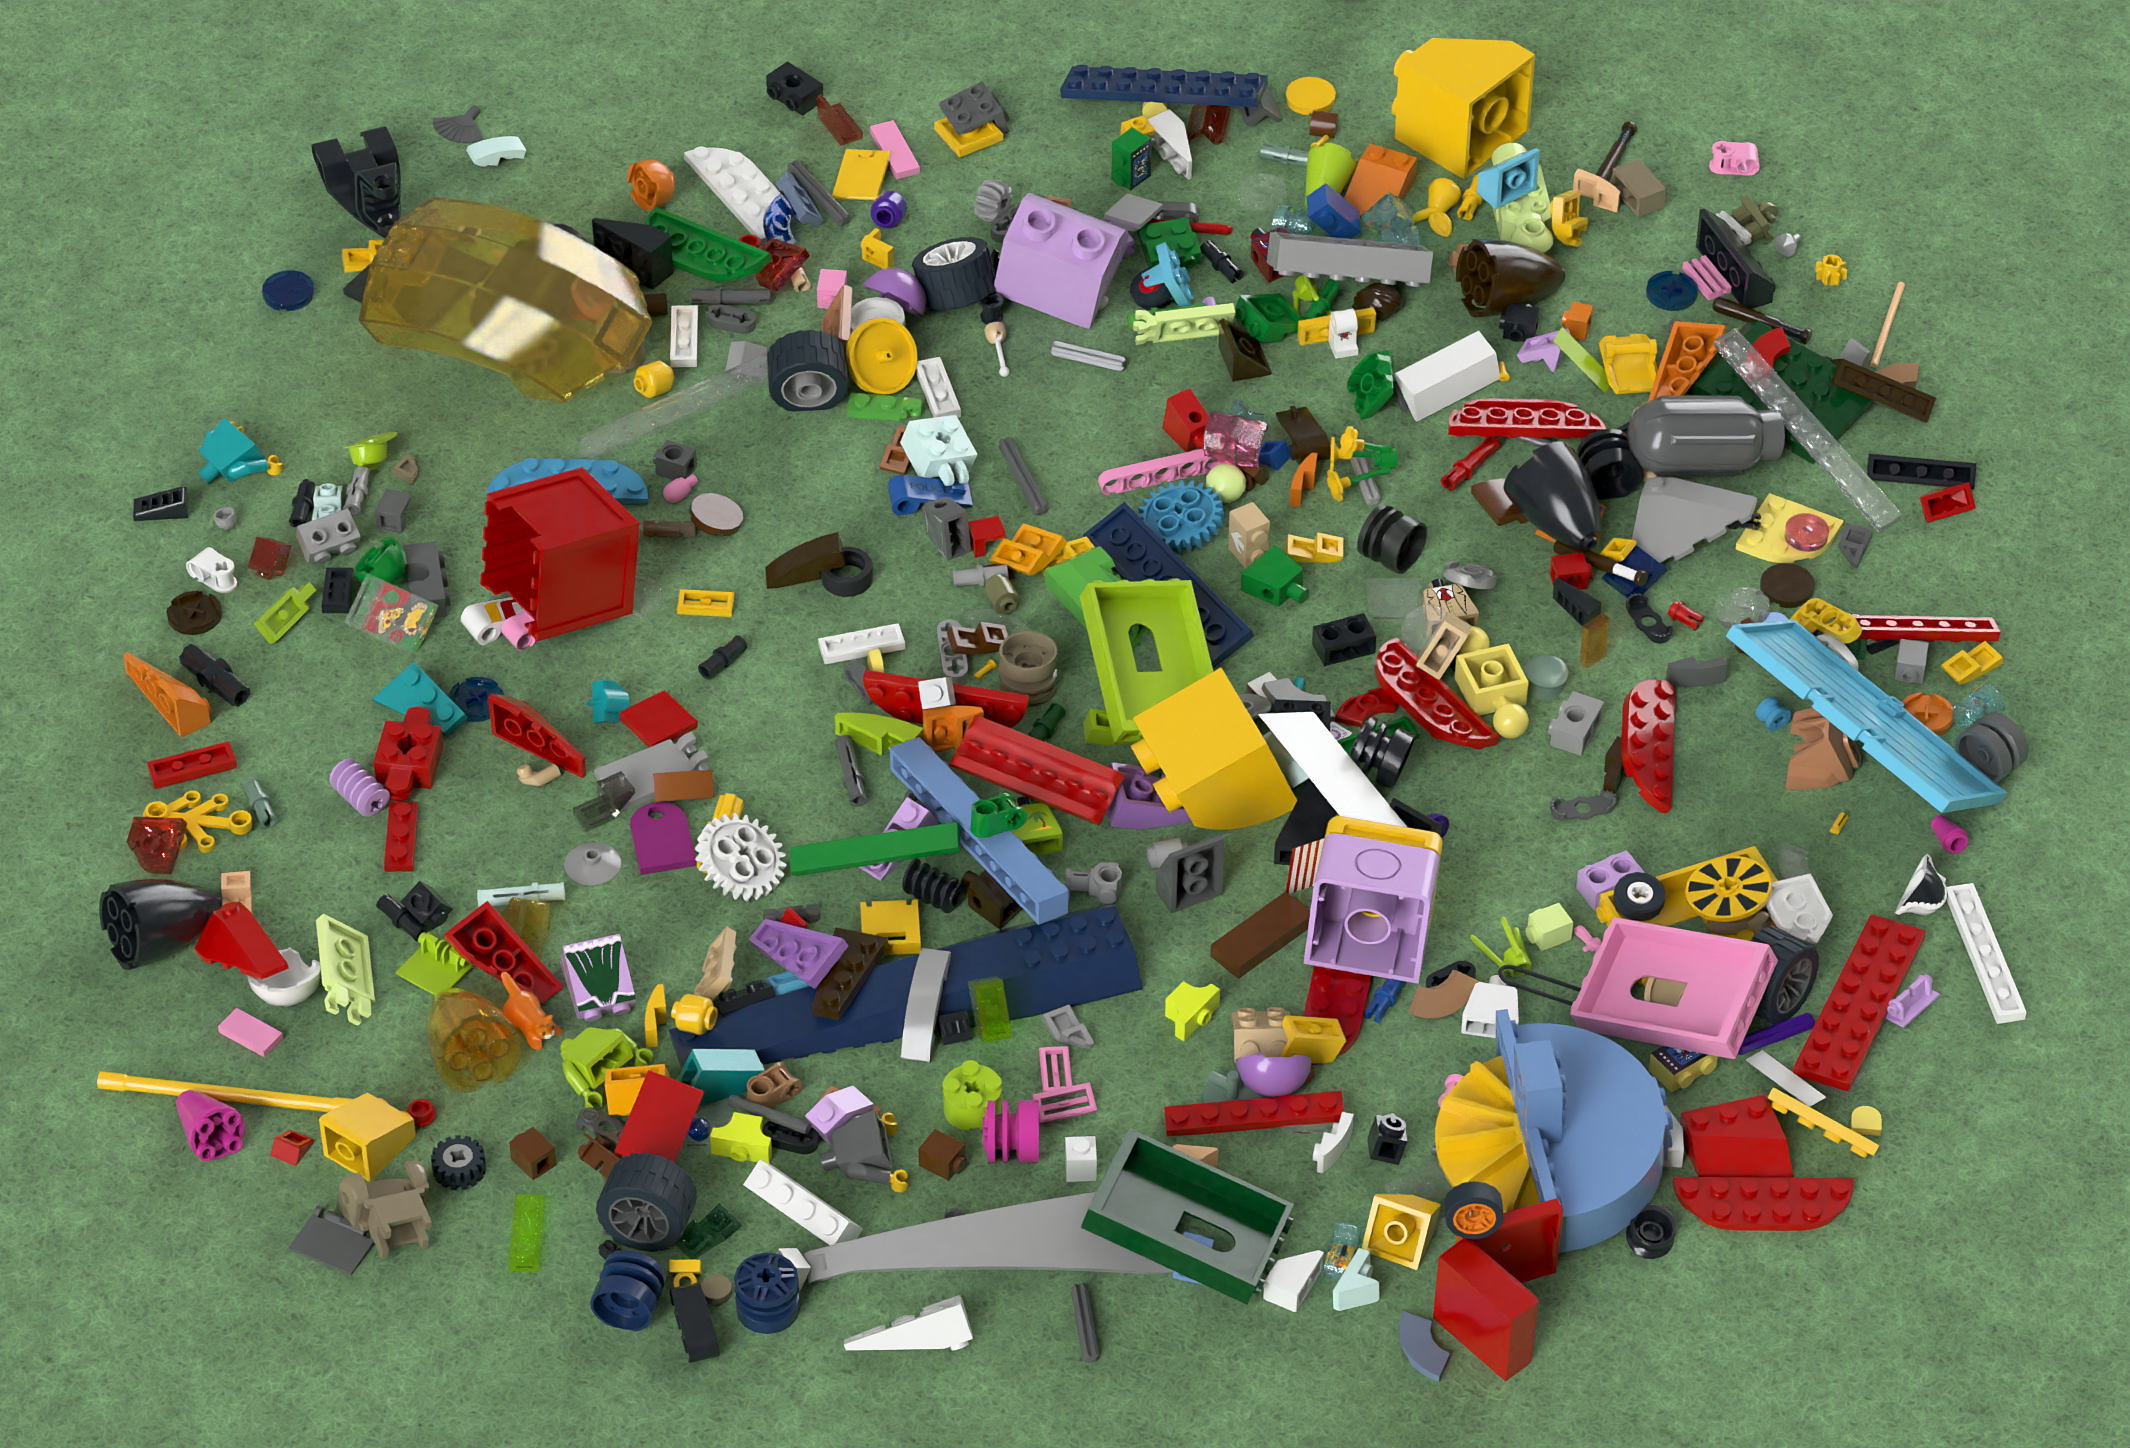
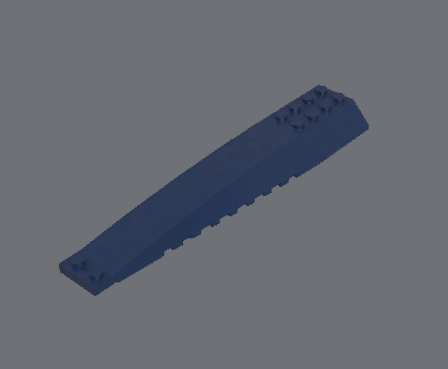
(1041, 967)

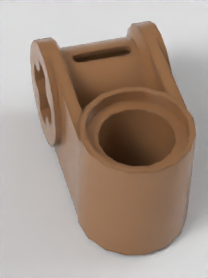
(773, 1086)

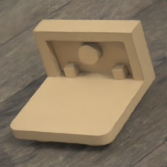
(1259, 1032)

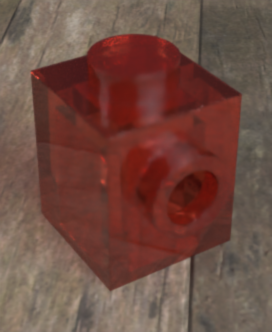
(269, 557)

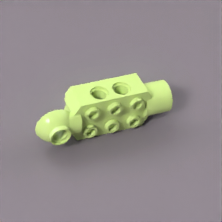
(1529, 217)

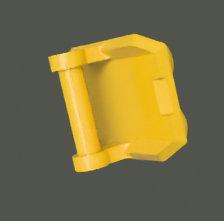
(1629, 362)

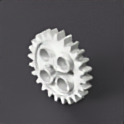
(740, 857)

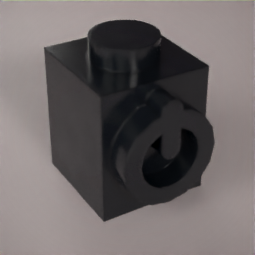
(1519, 322)
(427, 905)
(1387, 1139)

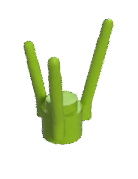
(1305, 290)
(1513, 956)

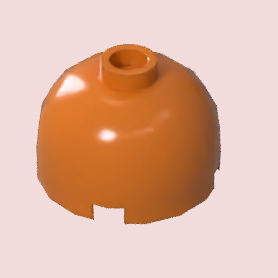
(651, 183)

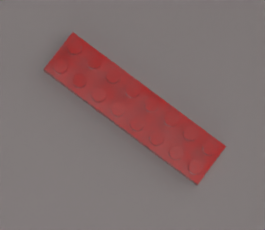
(1859, 1003)

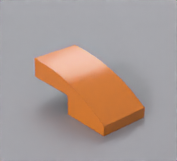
(1303, 479)

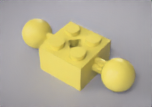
(1493, 683)

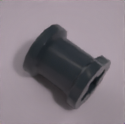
(991, 308)

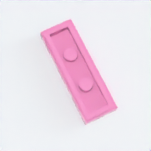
(890, 139)

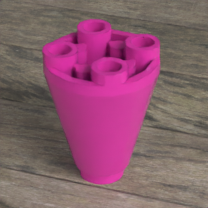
(210, 1125)

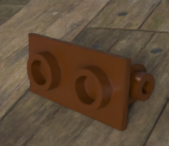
(596, 1153)

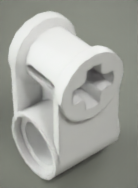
(213, 570)

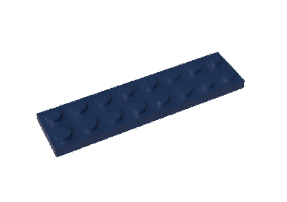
(1164, 86)
(1143, 555)

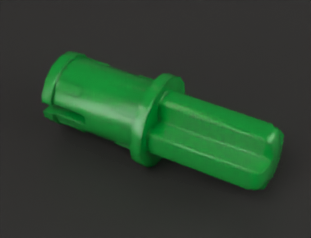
(1326, 297)

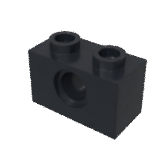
(794, 88)

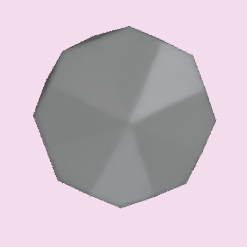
(1787, 244)

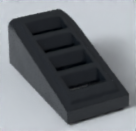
(176, 506)
(1576, 602)

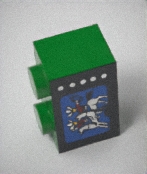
(1131, 159)

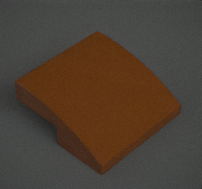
(1495, 502)

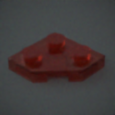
(785, 262)
(157, 842)

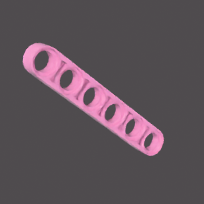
(1150, 468)

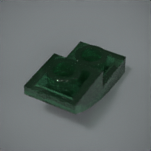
(708, 1233)

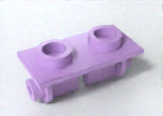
(1912, 1001)

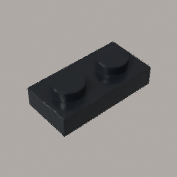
(753, 993)

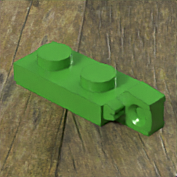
(883, 407)

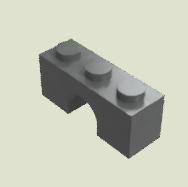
(424, 566)

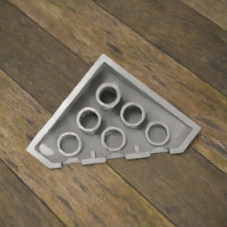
(1682, 513)

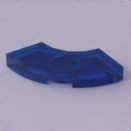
(778, 219)

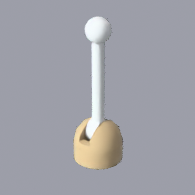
(997, 338)

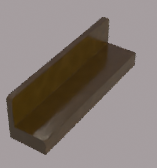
(1882, 390)

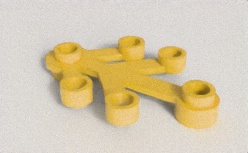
(197, 817)

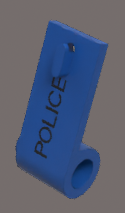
(909, 491)

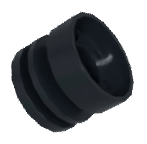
(1610, 463)
(1382, 751)

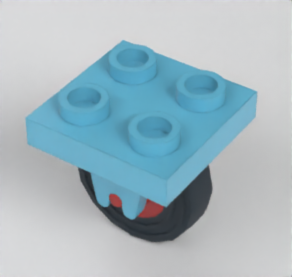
(1162, 282)

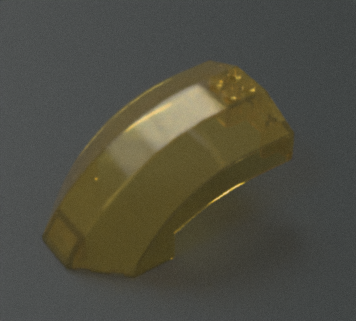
(504, 296)

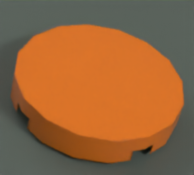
(1931, 711)

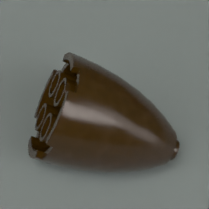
(1504, 274)

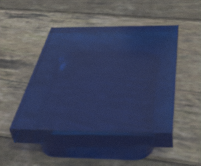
(1636, 560)

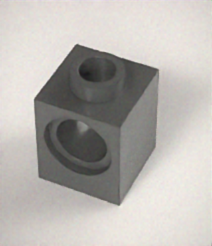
(675, 460)

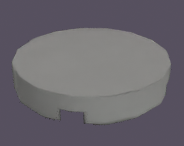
(1470, 575)

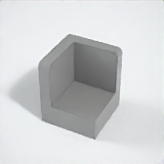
(742, 352)

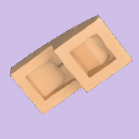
(1593, 186)
(237, 887)

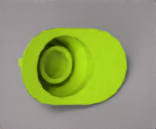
(371, 450)

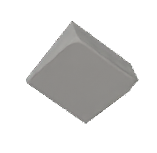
(1856, 353)

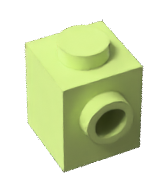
(1549, 927)

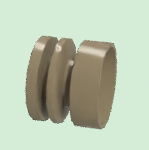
(1028, 666)

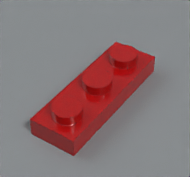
(191, 765)
(401, 837)

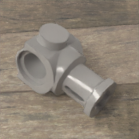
(1101, 882)

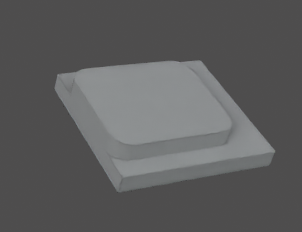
(1132, 212)

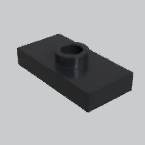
(337, 590)

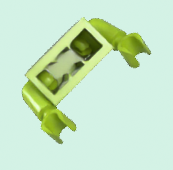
(592, 1054)

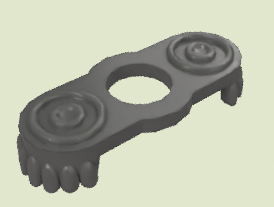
(1599, 805)
(594, 1118)

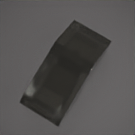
(612, 797)

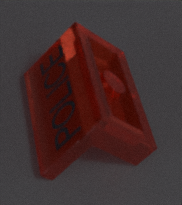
(1209, 121)

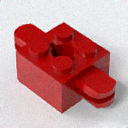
(408, 754)

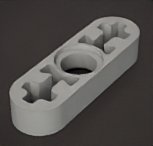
(946, 660)

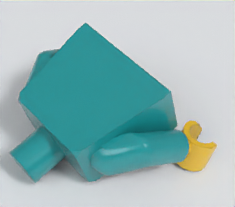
(233, 455)

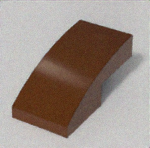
(982, 640)

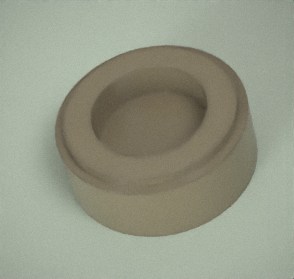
(716, 1289)

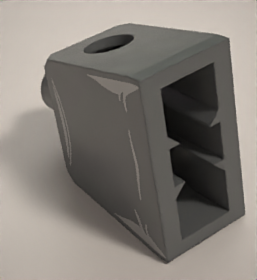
(944, 519)

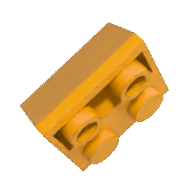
(624, 1085)

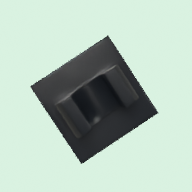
(954, 1027)

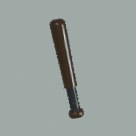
(1616, 151)
(1747, 314)

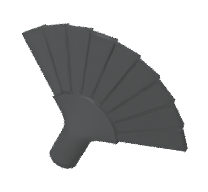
(459, 128)

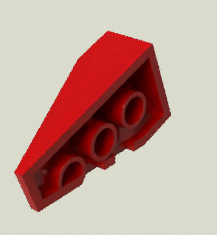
(529, 730)
(239, 941)

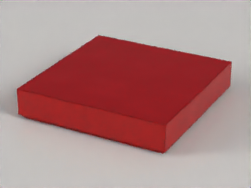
(658, 719)

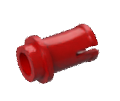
(1680, 612)

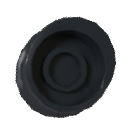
(1651, 1232)

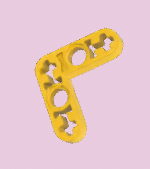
(1811, 620)

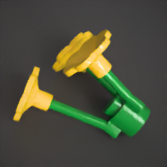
(1383, 457)

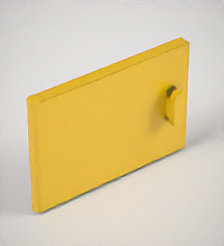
(861, 174)

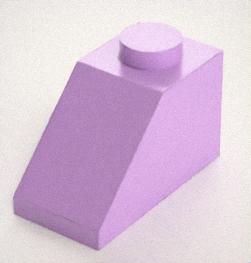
(836, 1110)

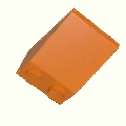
(1379, 173)

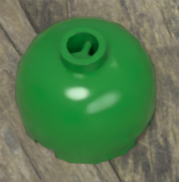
(383, 563)

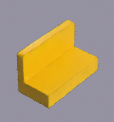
(1313, 1037)

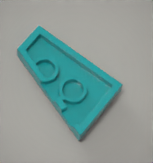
(415, 689)

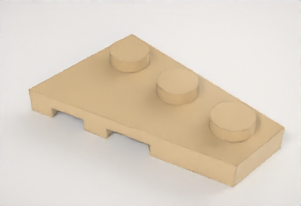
(718, 966)

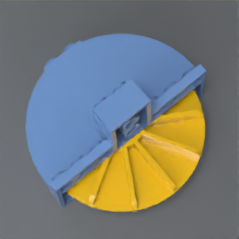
(1559, 1121)

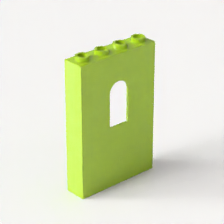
(1174, 620)

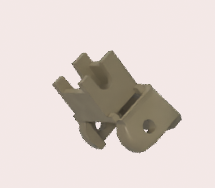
(388, 1207)

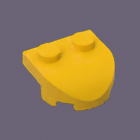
(1566, 219)

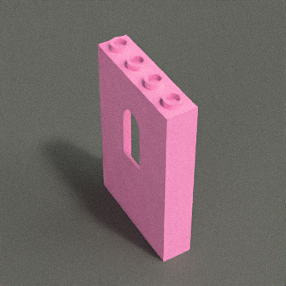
(1717, 1006)

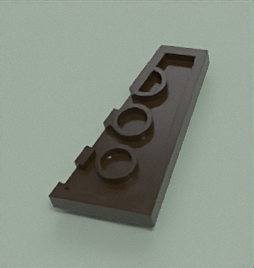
(848, 973)

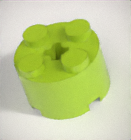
(967, 1093)

